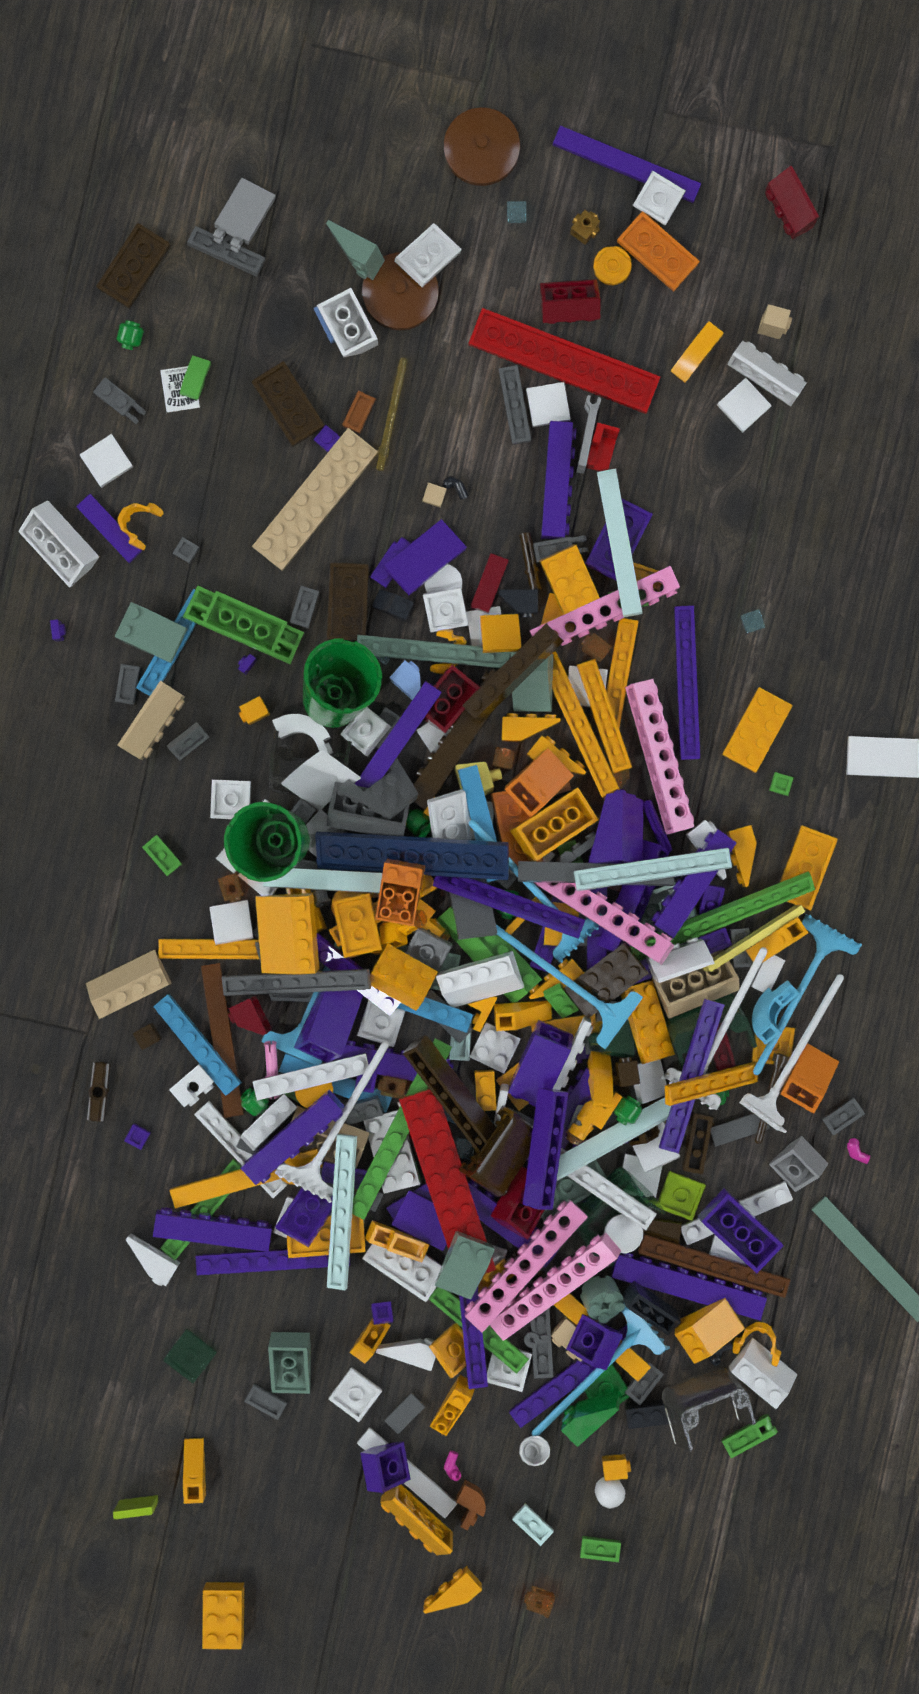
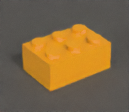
(569, 579)
(402, 977)
(223, 1615)

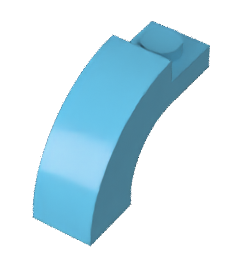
(768, 1008)

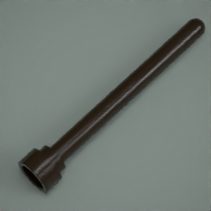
(779, 1063)

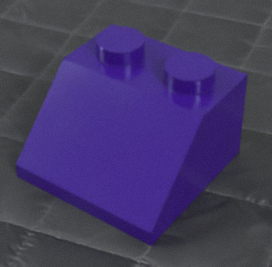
(594, 1342)
(385, 1467)

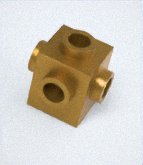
(585, 226)

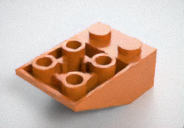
(538, 782)
(400, 892)
(809, 1078)

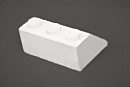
(348, 324)
(681, 960)
(756, 1370)

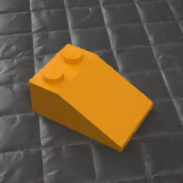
(708, 1330)

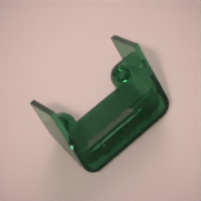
(684, 1024)
(600, 1212)

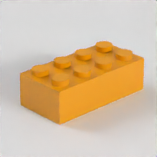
(554, 825)

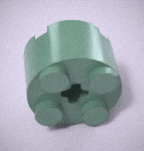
(602, 1298)

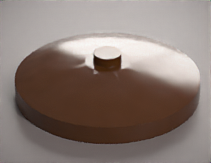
(481, 146)
(397, 298)

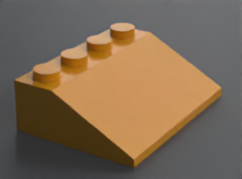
(287, 934)
(418, 1520)

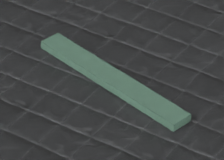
(432, 651)
(868, 1256)

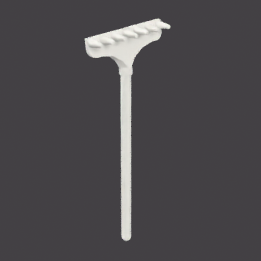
(674, 1075)
(765, 1105)
(309, 1175)

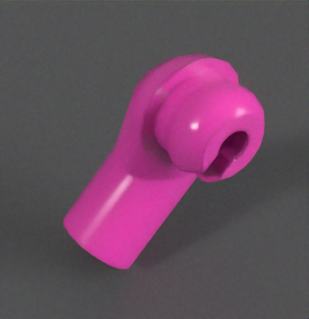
(855, 1152)
(450, 1466)

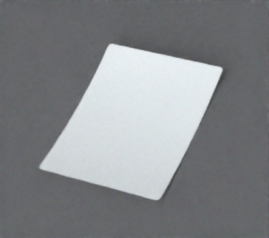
(316, 779)

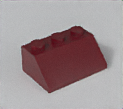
(791, 203)
(570, 301)
(455, 690)
(250, 1016)
(511, 1211)

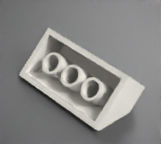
(767, 373)
(58, 543)
(480, 979)

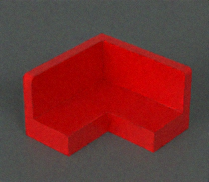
(602, 447)

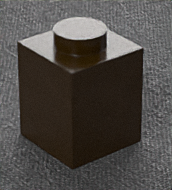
(147, 1036)
(627, 1072)

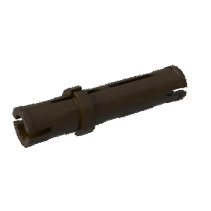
(526, 539)

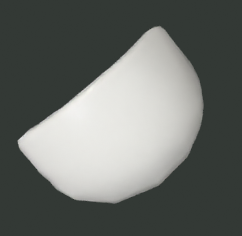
(534, 1450)
(609, 1493)

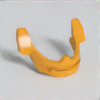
(124, 517)
(447, 633)
(763, 1328)

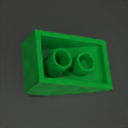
(588, 1415)

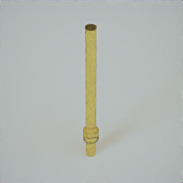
(383, 450)

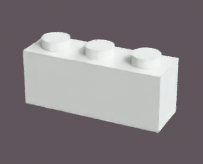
(268, 1122)

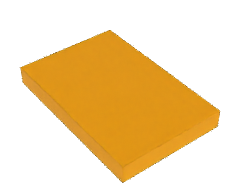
(357, 925)

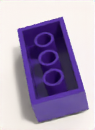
(740, 1230)

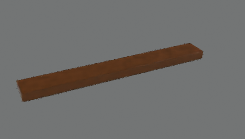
(221, 1032)
(713, 1265)

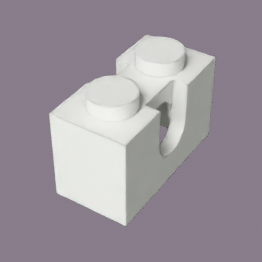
(182, 1090)

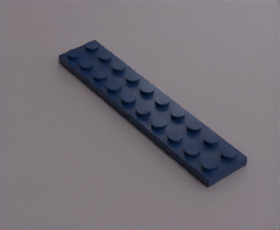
(438, 855)

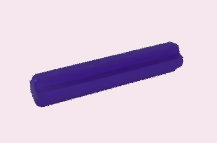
(656, 825)

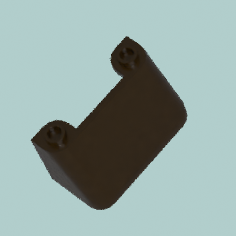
(502, 1154)

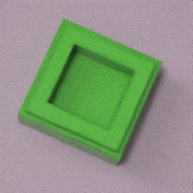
(781, 784)

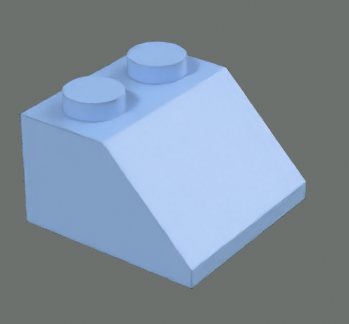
(407, 678)

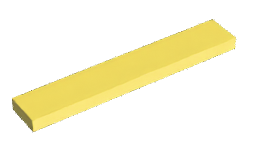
(755, 937)

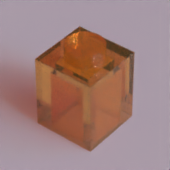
(595, 647)

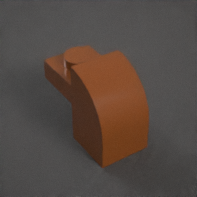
(474, 1500)

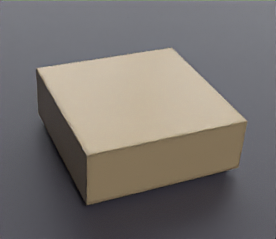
(434, 495)

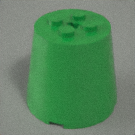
(341, 671)
(253, 845)

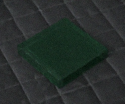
(189, 1356)

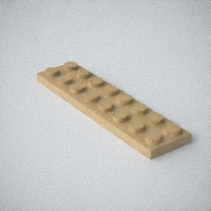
(315, 499)

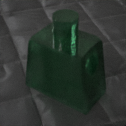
(621, 1045)

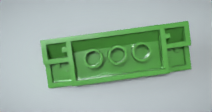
(243, 624)
(490, 946)

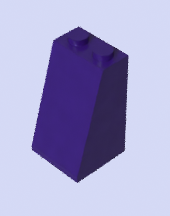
(619, 830)
(329, 1024)
(541, 1062)

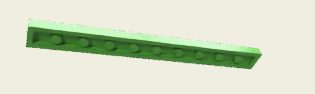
(739, 909)
(388, 1149)

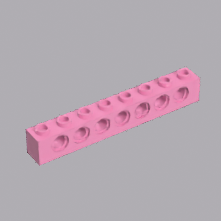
(665, 577)
(651, 750)
(658, 952)
(603, 1246)
(481, 1319)

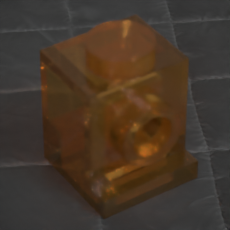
(503, 758)
(226, 882)
(398, 1092)
(537, 1594)

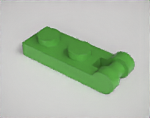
(749, 1436)

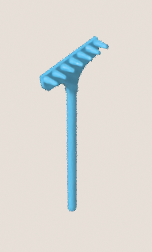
(567, 942)
(826, 942)
(612, 1015)
(286, 1041)
(638, 1333)

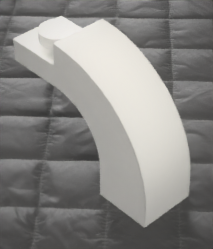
(299, 723)

